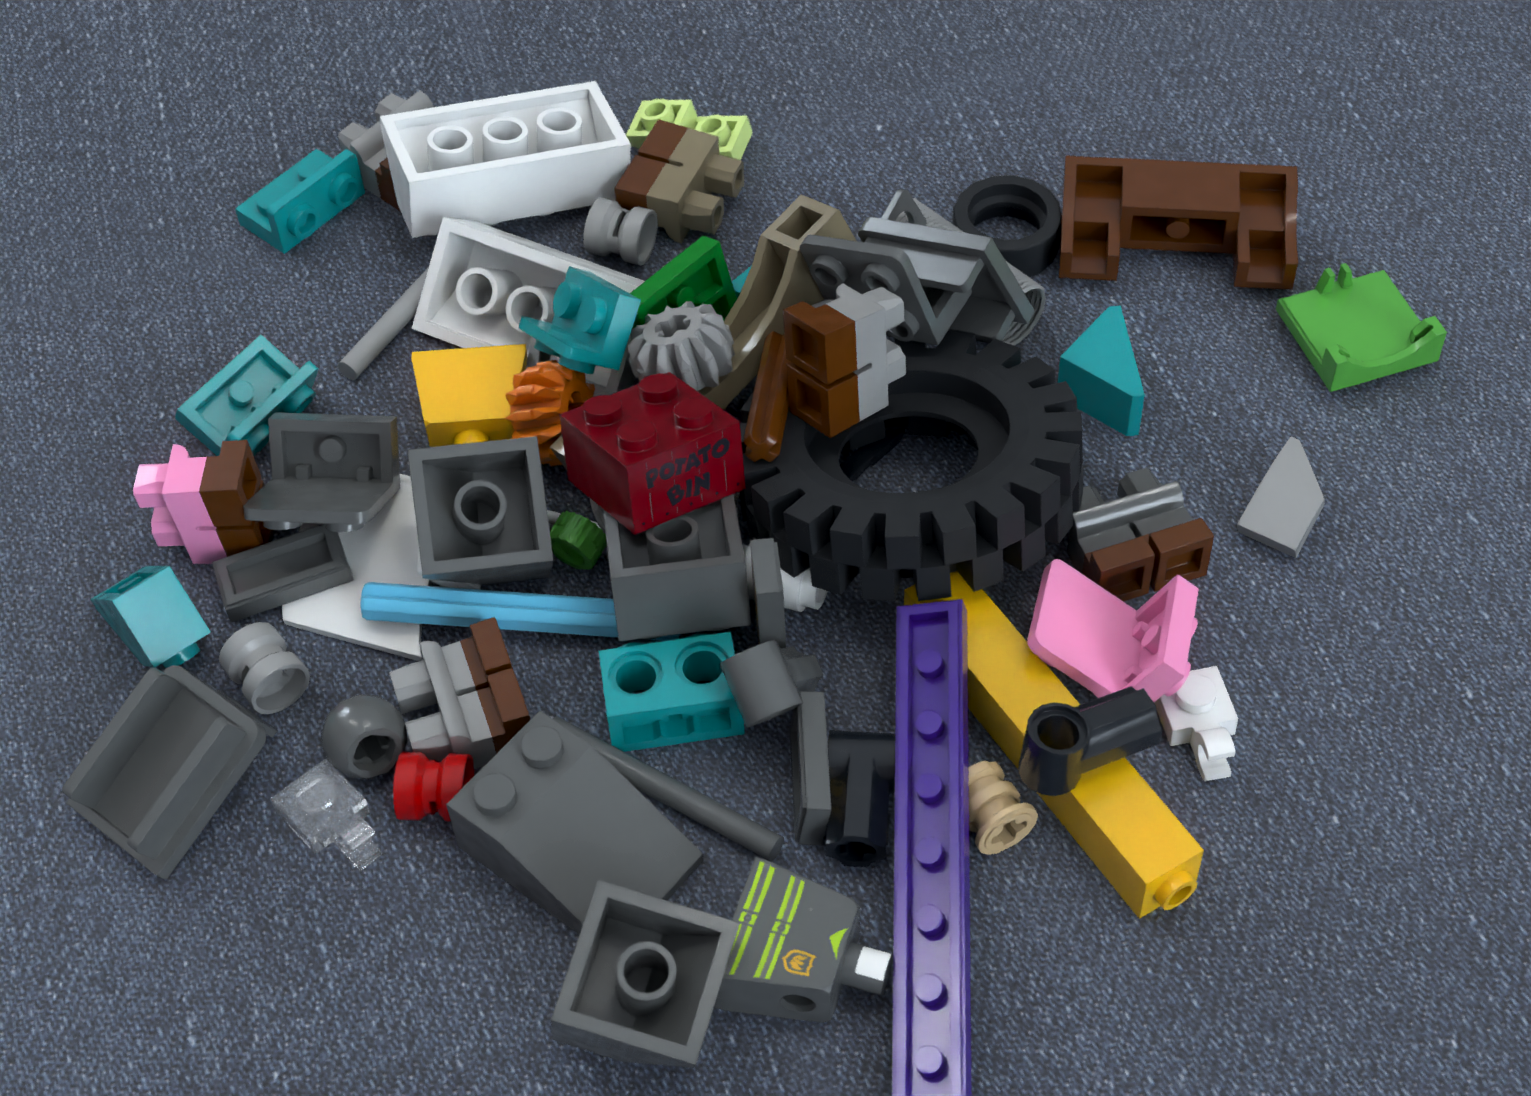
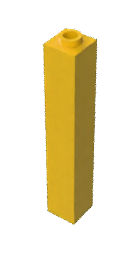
(1112, 807)

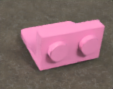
(1108, 641)

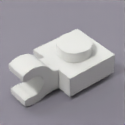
(1204, 718)

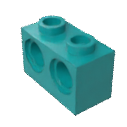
(673, 703)

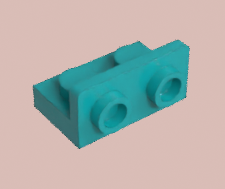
(302, 199)
(588, 323)

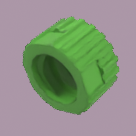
(577, 540)

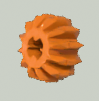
(538, 400)

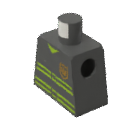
(796, 949)

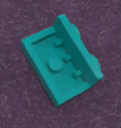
(245, 395)

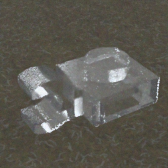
(328, 810)

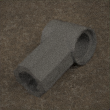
(769, 680)

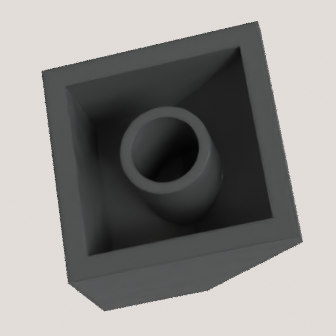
(481, 512)
(679, 574)
(643, 978)

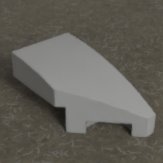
(1284, 502)

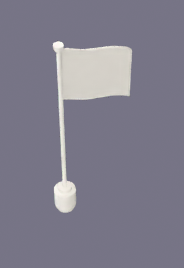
(388, 553)

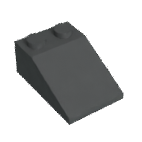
(563, 817)

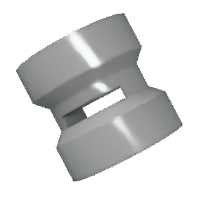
(620, 231)
(257, 660)

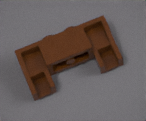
(1179, 208)

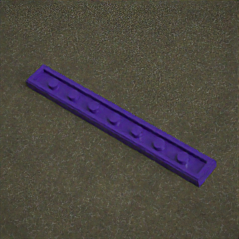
(931, 854)

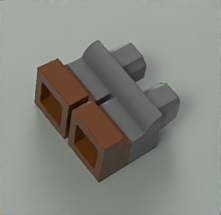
(1138, 538)

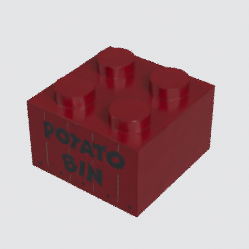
(652, 451)

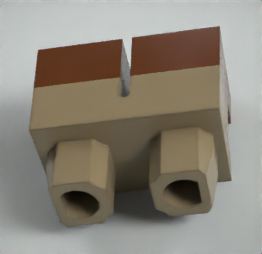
(676, 178)

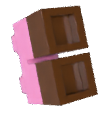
(202, 501)

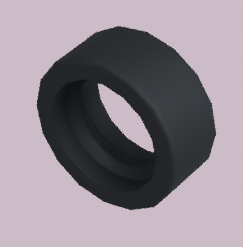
(1018, 199)

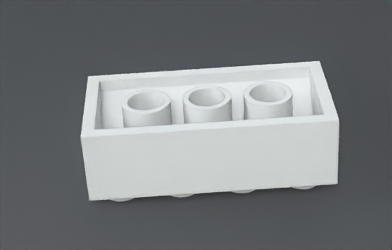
(505, 157)
(490, 279)

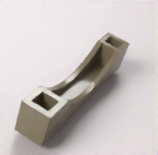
(773, 283)

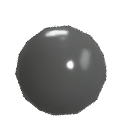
(364, 736)

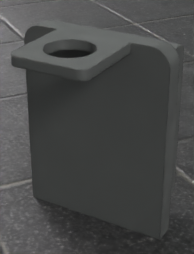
(955, 264)
(165, 766)

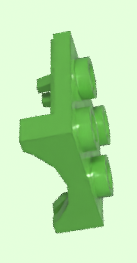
(1359, 328)

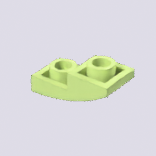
(732, 131)

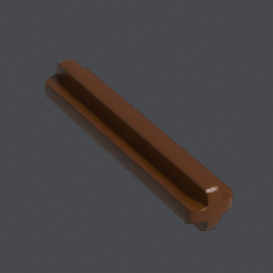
(769, 402)

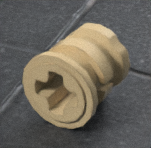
(996, 809)

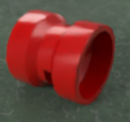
(428, 785)

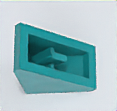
(1105, 373)

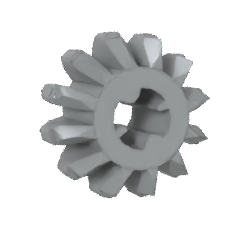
(683, 341)

